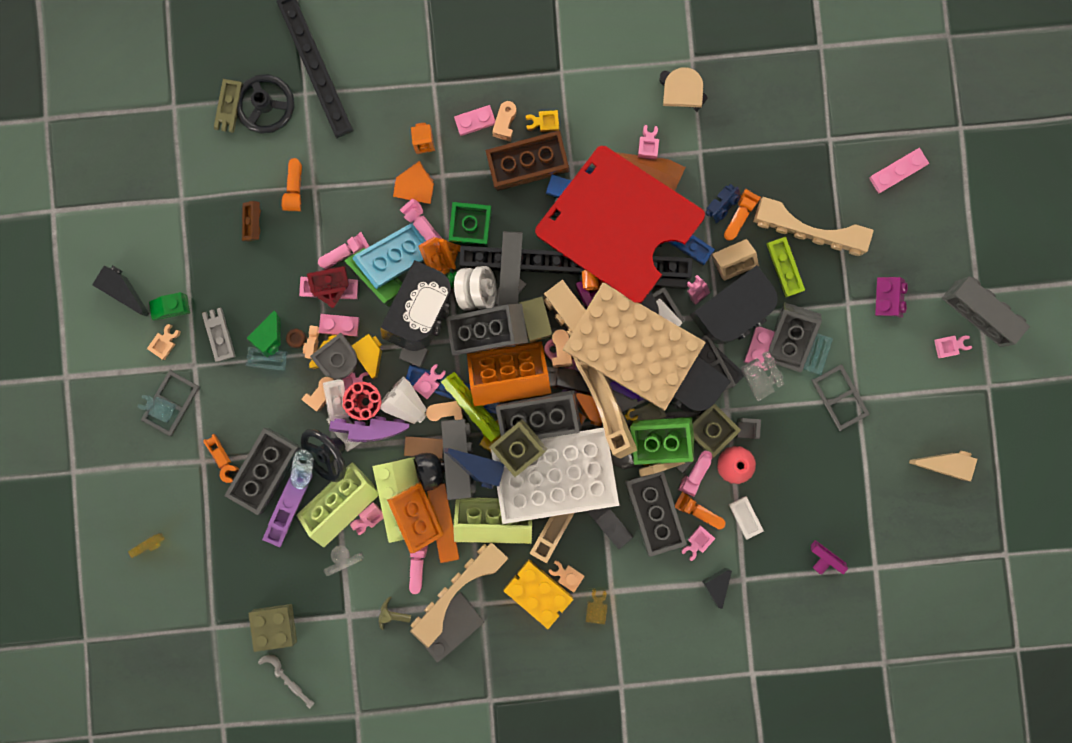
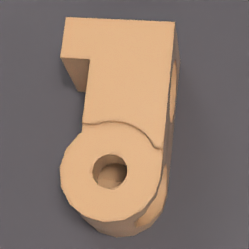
(503, 121)
(563, 359)
(317, 399)
(438, 411)

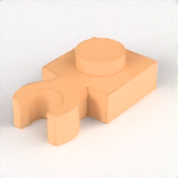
(312, 343)
(163, 344)
(568, 577)

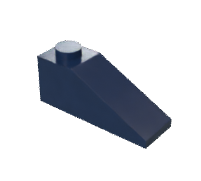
(480, 469)

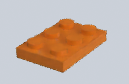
(415, 518)

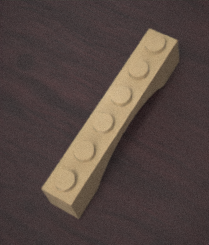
(774, 214)
(614, 424)
(550, 536)
(431, 624)

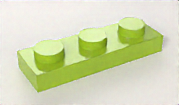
(785, 267)

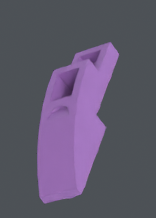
(377, 430)
(284, 513)

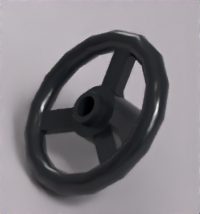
(264, 103)
(326, 453)

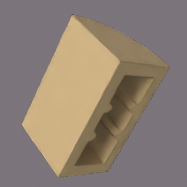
(735, 259)

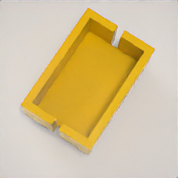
(538, 594)

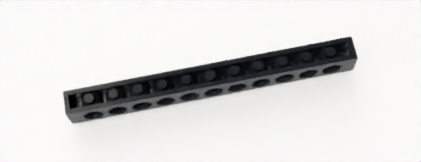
(555, 262)

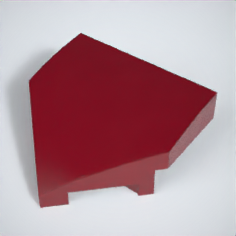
(328, 284)

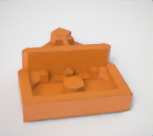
(414, 184)
(439, 254)

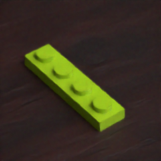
(477, 414)

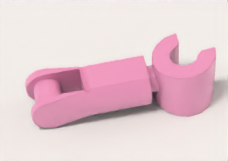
(412, 213)
(342, 252)
(690, 484)
(416, 570)

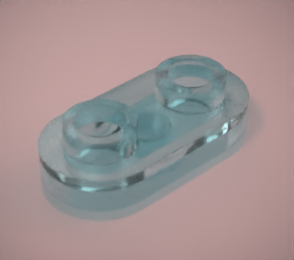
(301, 470)

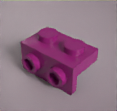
(891, 296)

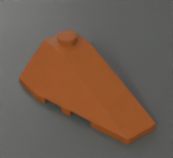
(662, 169)

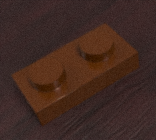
(250, 221)

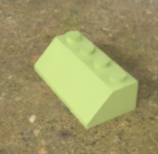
(391, 480)
(337, 505)
(482, 522)

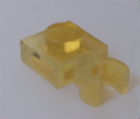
(149, 544)
(597, 610)

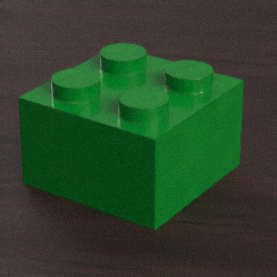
(470, 224)

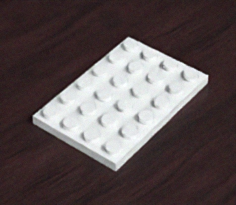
(566, 479)

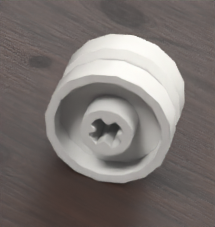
(475, 288)

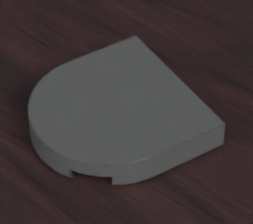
(336, 358)

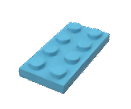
(390, 256)

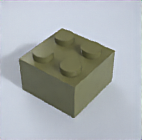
(536, 320)
(714, 430)
(518, 448)
(272, 627)

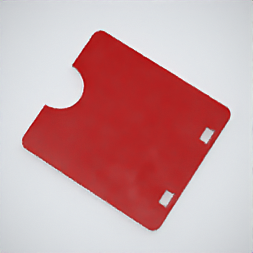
(617, 221)

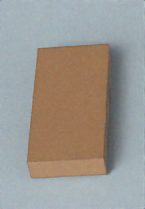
(420, 445)

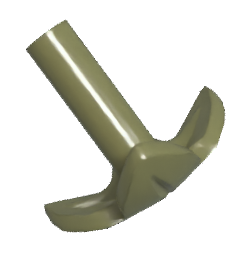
(387, 616)

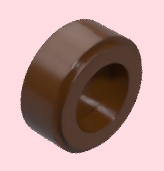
(296, 338)

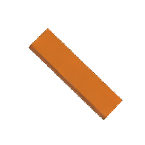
(440, 505)

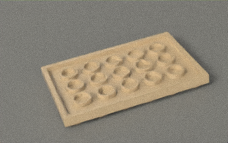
(634, 346)

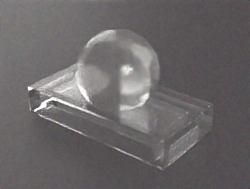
(342, 559)

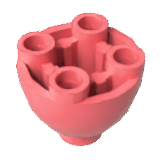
(353, 401)
(728, 463)

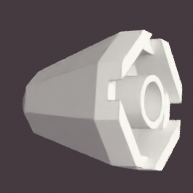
(404, 402)

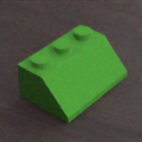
(386, 292)
(663, 440)

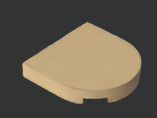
(683, 88)
(655, 468)

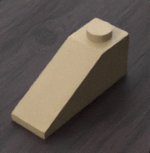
(956, 465)

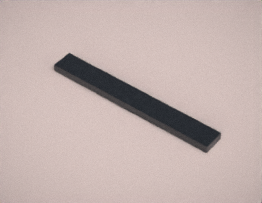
(315, 67)

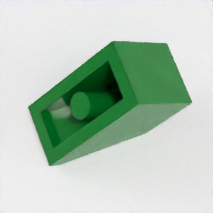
(169, 306)
(267, 335)

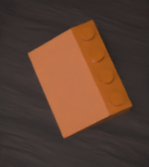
(508, 374)

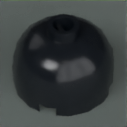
(430, 470)

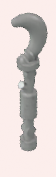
(279, 672)

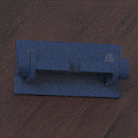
(729, 196)

